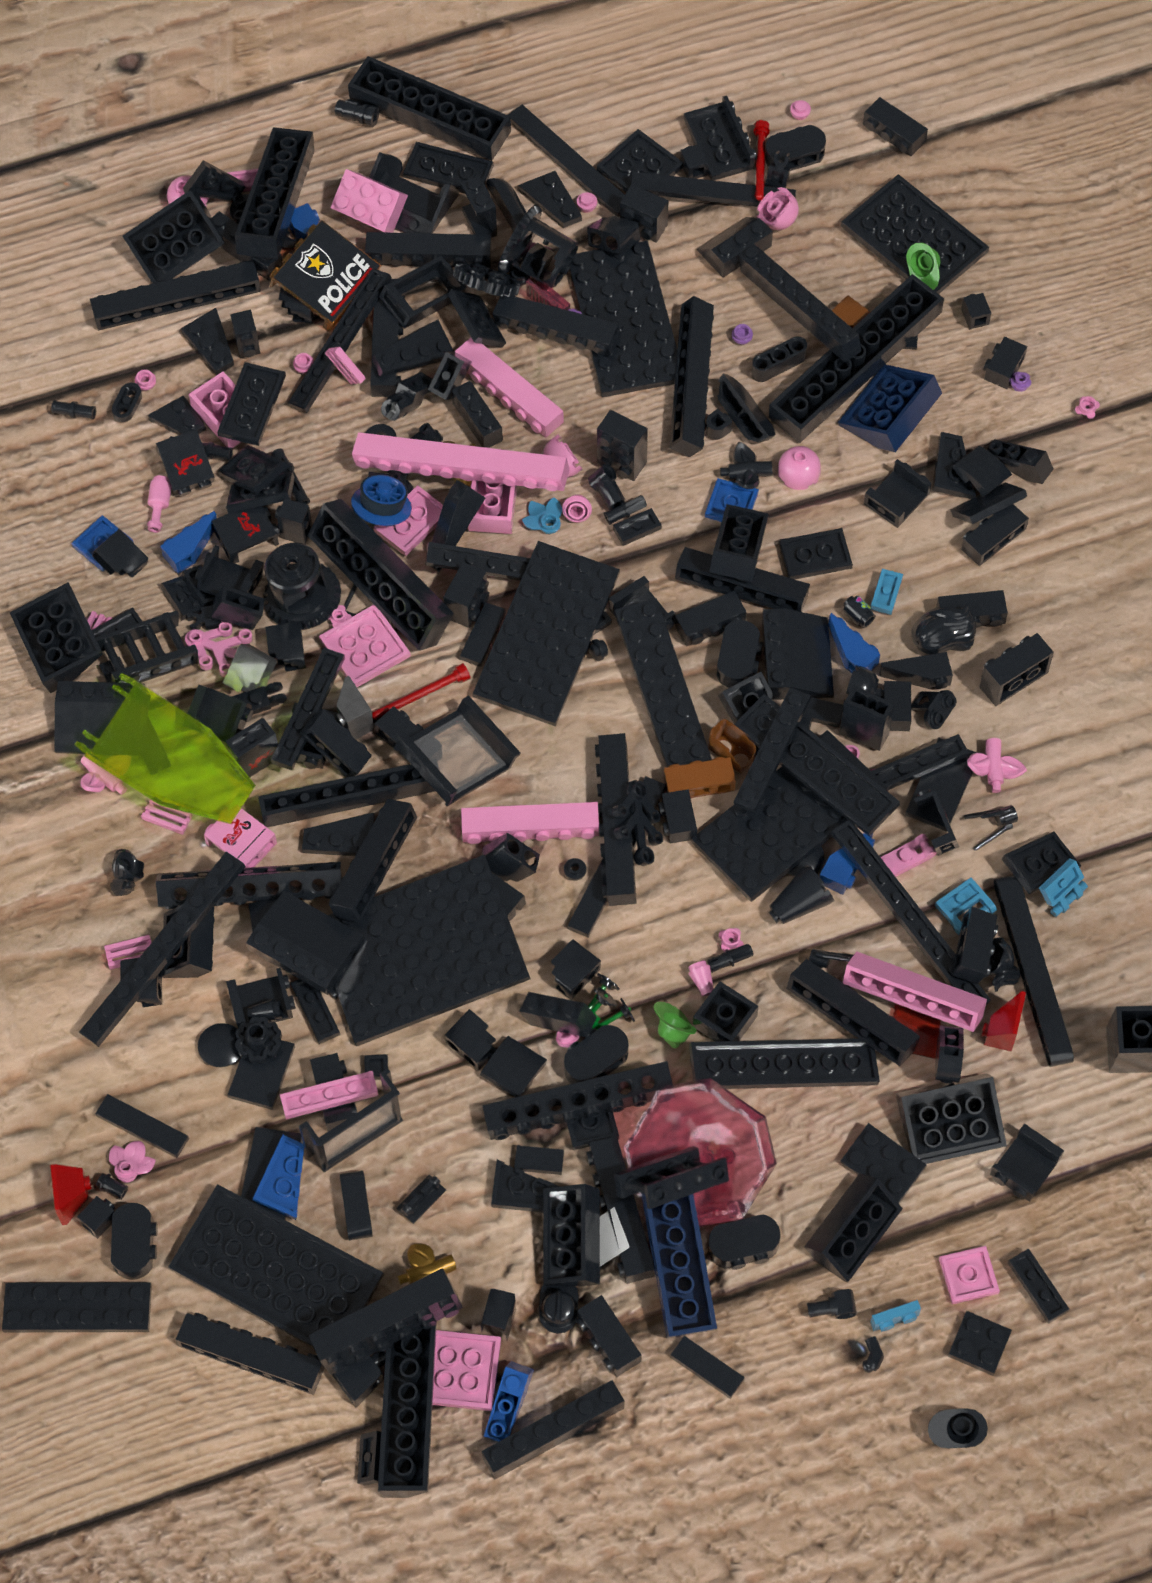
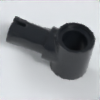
(840, 1305)

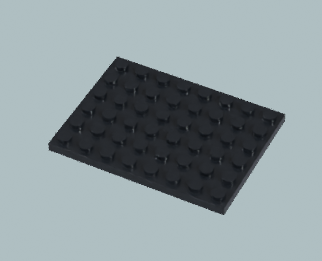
(429, 951)

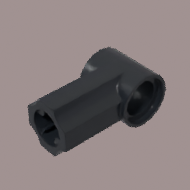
(604, 482)

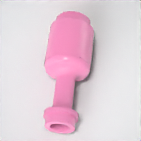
(158, 499)

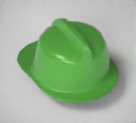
(924, 263)
(673, 1024)

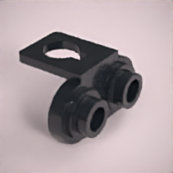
(937, 708)

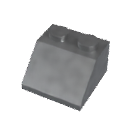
(353, 710)

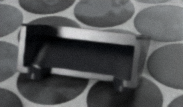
(422, 207)

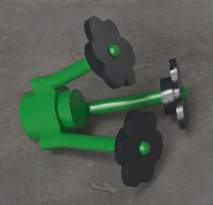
(606, 999)

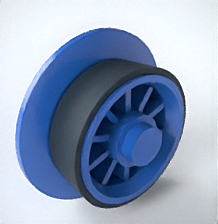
(382, 501)

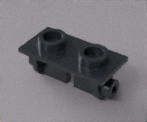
(421, 1198)

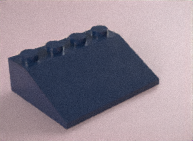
(891, 406)

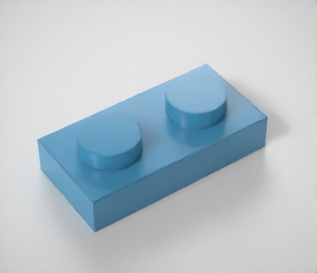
(886, 591)
(887, 1319)

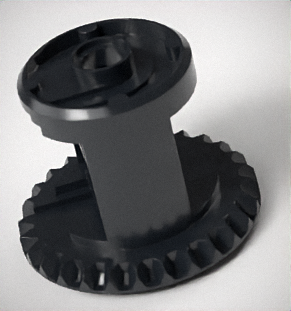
(538, 257)
(288, 586)

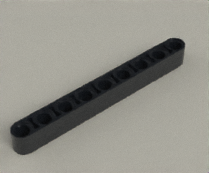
(1033, 971)

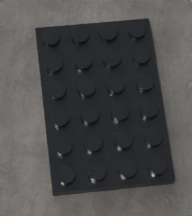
(905, 216)

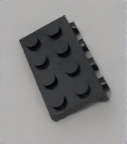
(721, 139)

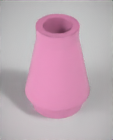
(701, 976)

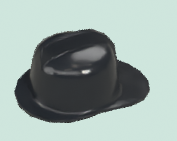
(558, 1308)
(957, 1428)

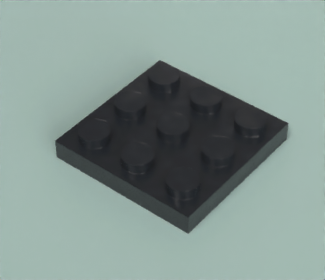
(638, 154)

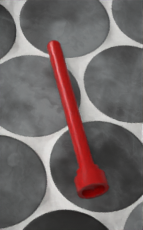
(761, 130)
(459, 674)

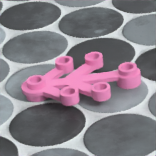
(219, 648)

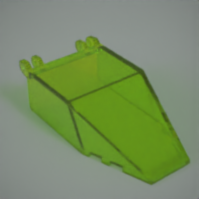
(169, 756)

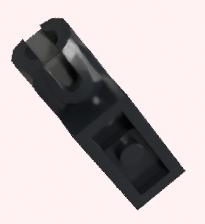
(407, 396)

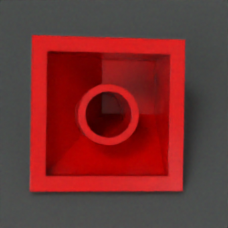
(1004, 1024)
(69, 1190)

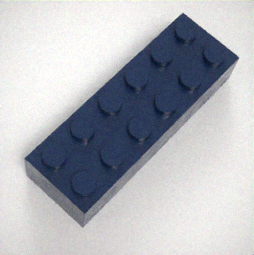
(680, 1267)

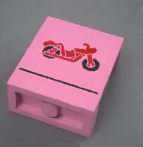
(243, 838)

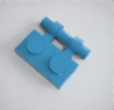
(1063, 887)

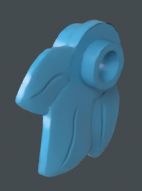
(542, 515)

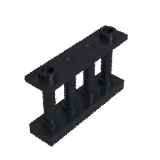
(163, 663)
(671, 1177)

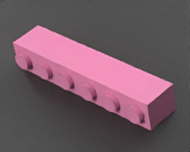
(511, 389)
(530, 822)
(914, 991)

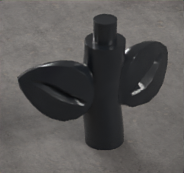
(746, 467)

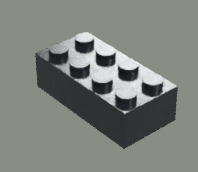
(739, 543)

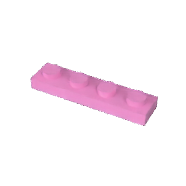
(329, 1094)

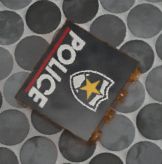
(324, 272)

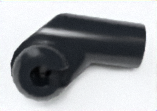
(875, 1357)

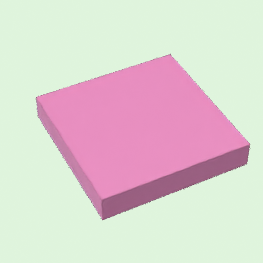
(969, 1275)

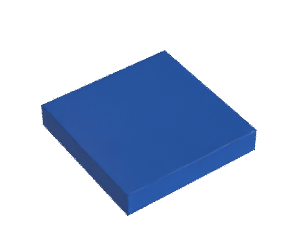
(729, 493)
(94, 537)

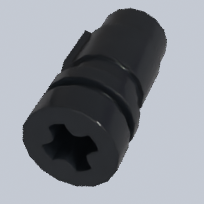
(354, 111)

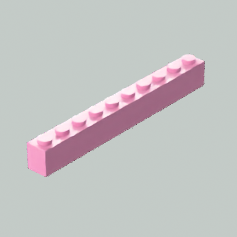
(461, 461)

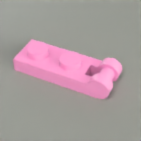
(906, 857)

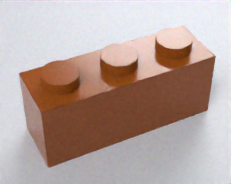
(701, 777)

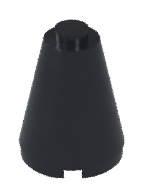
(800, 897)

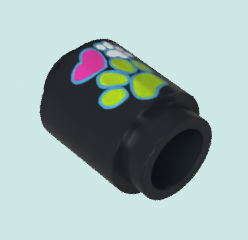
(859, 611)

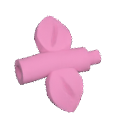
(994, 765)
(99, 778)

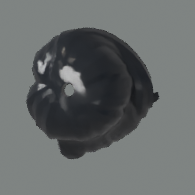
(944, 630)

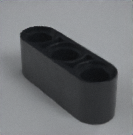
(773, 366)
(356, 1205)

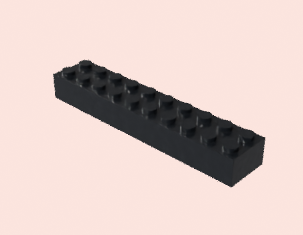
(833, 381)

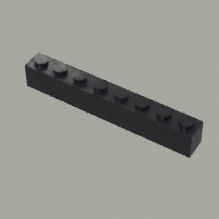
(175, 295)
(799, 303)
(691, 376)
(342, 795)
(618, 855)

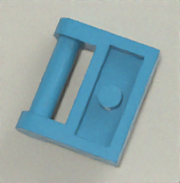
(961, 900)

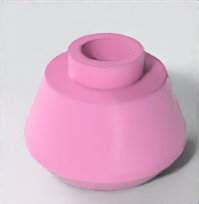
(577, 508)

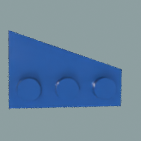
(281, 1180)

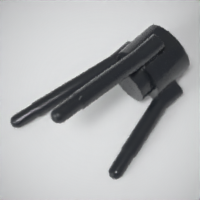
(1003, 816)
(823, 958)

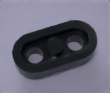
(126, 404)

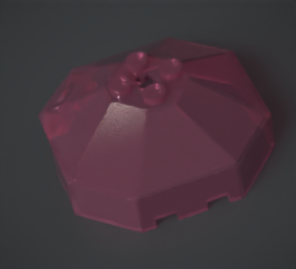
(695, 1116)

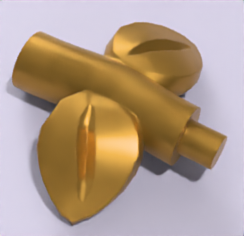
(423, 1263)

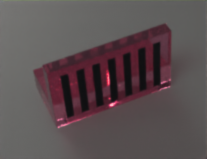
(543, 294)

